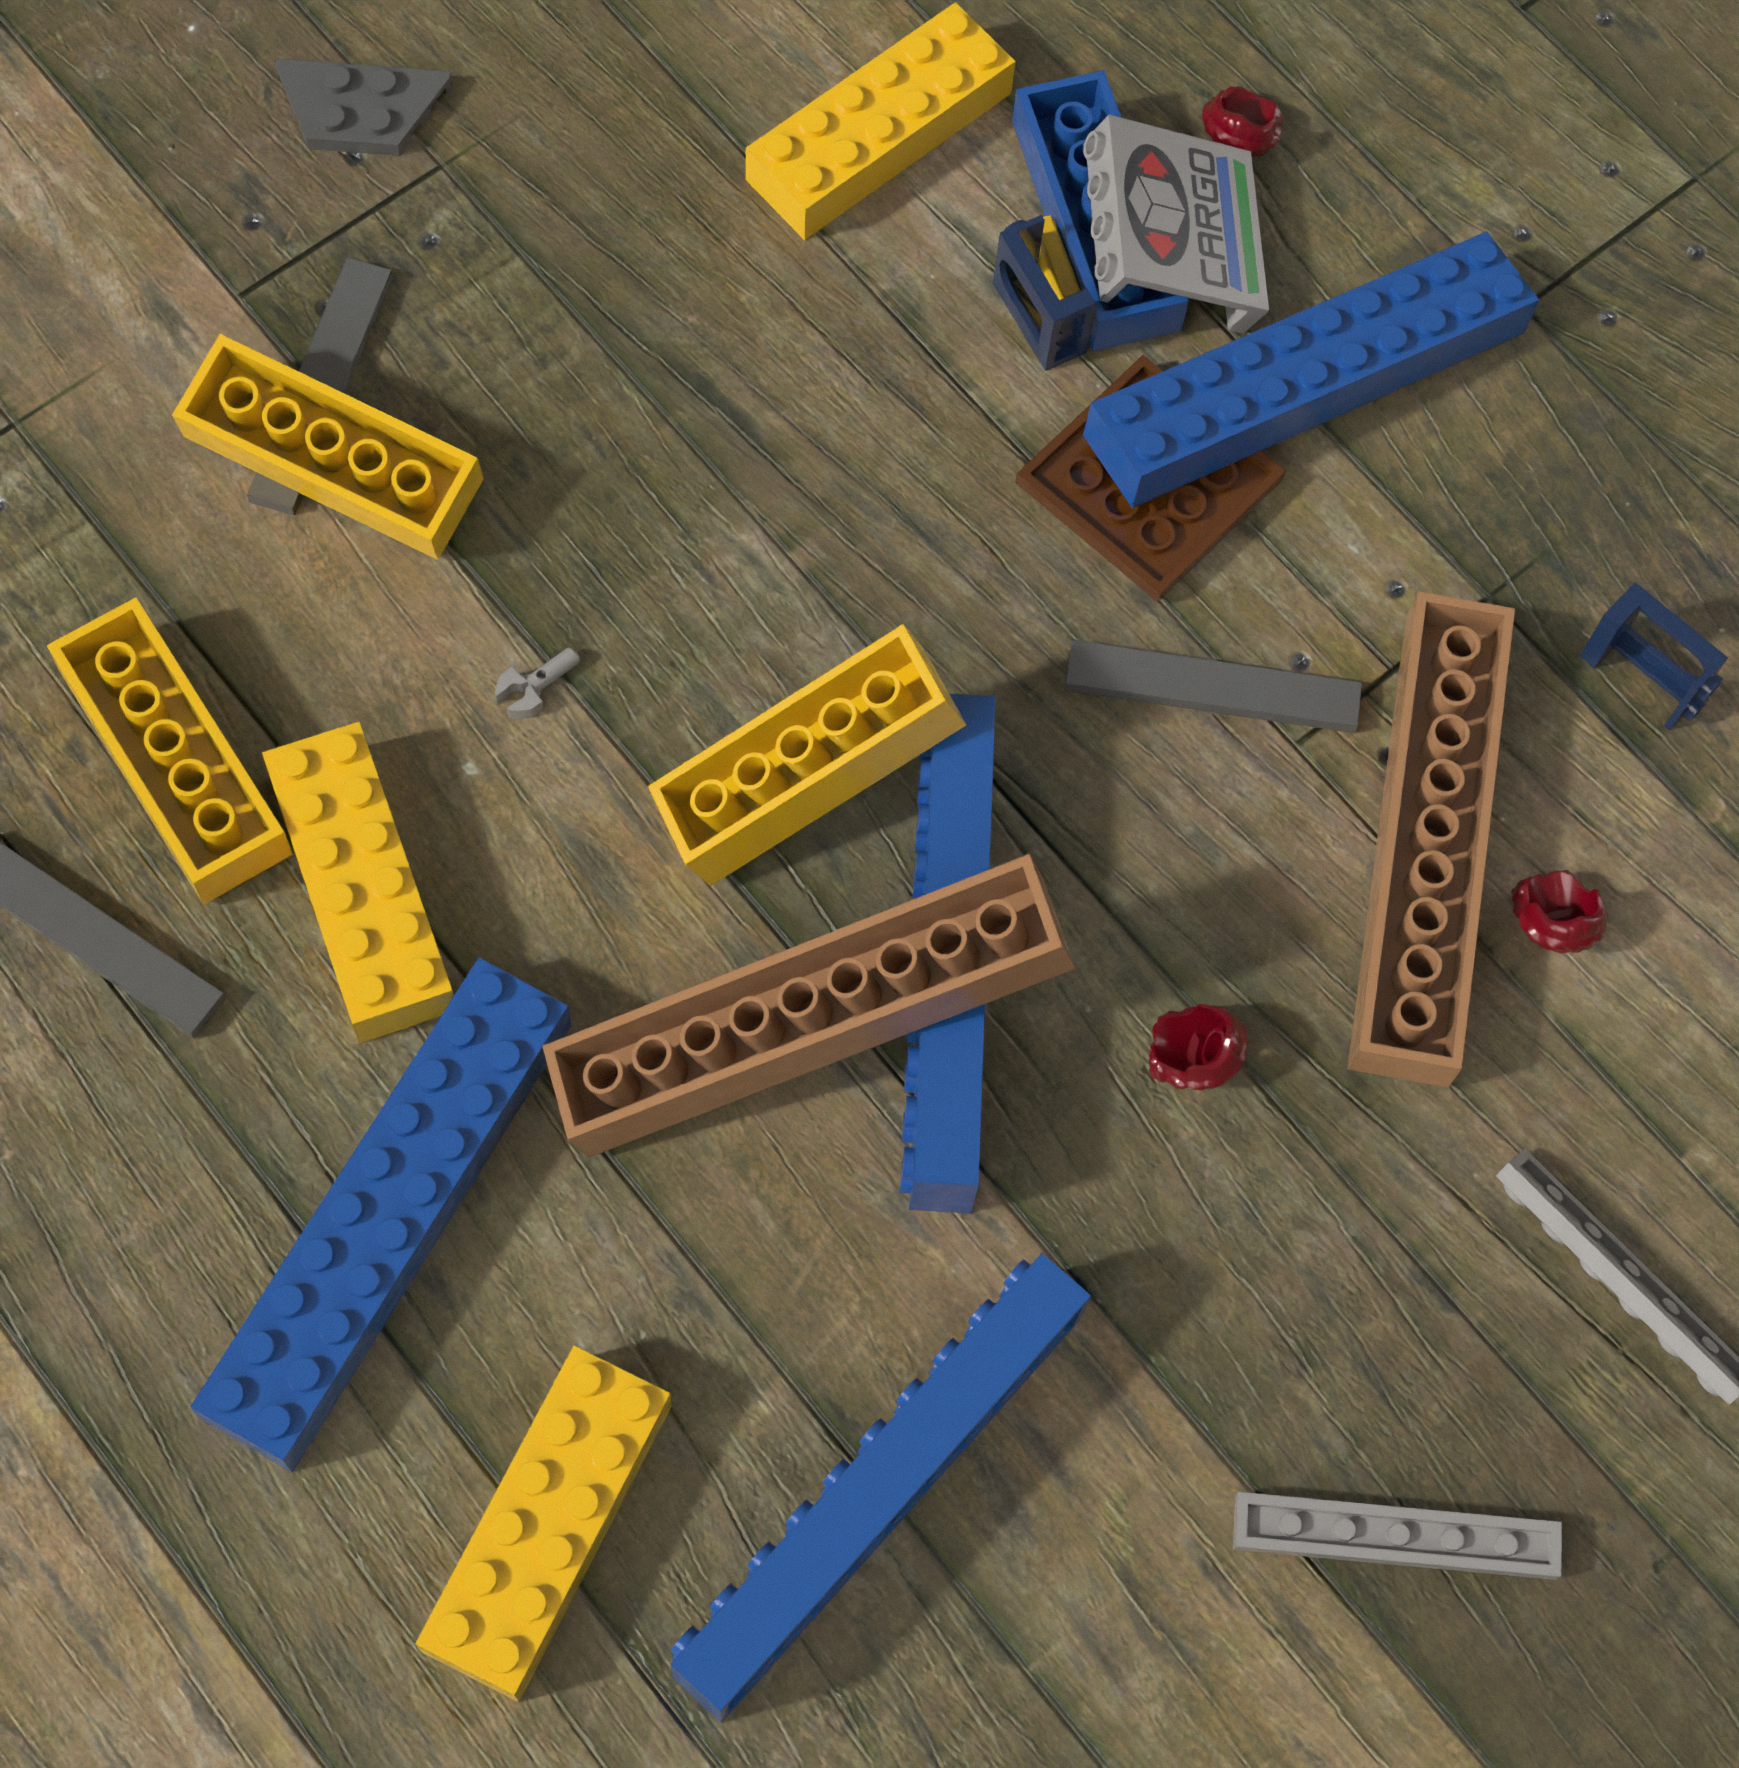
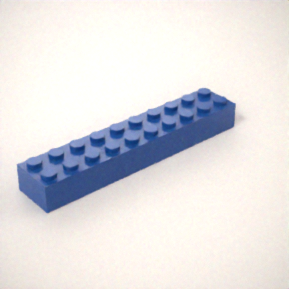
(1308, 368)
(948, 1055)
(382, 1216)
(879, 1488)

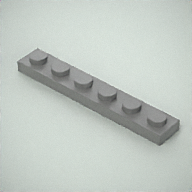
(1613, 1263)
(1397, 1535)

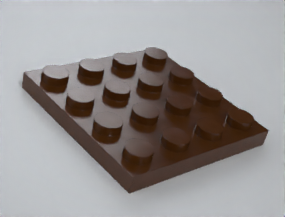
(1160, 537)

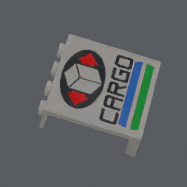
(1175, 218)

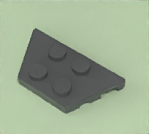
(359, 104)

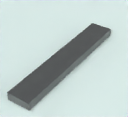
(333, 353)
(1213, 686)
(106, 945)

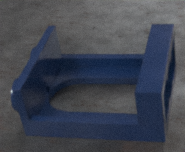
(1065, 321)
(1616, 633)

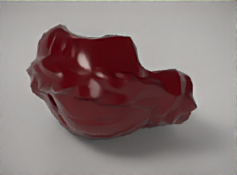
(1243, 120)
(1559, 912)
(1197, 1047)

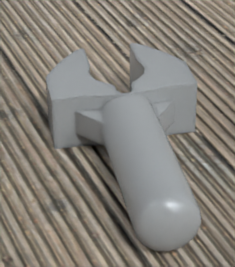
(533, 683)

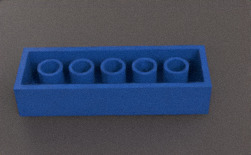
(1052, 131)

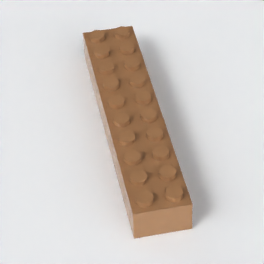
(1432, 841)
(807, 1006)

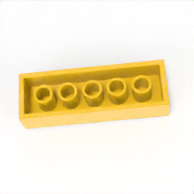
(879, 120)
(328, 446)
(170, 750)
(806, 755)
(359, 882)
(545, 1524)

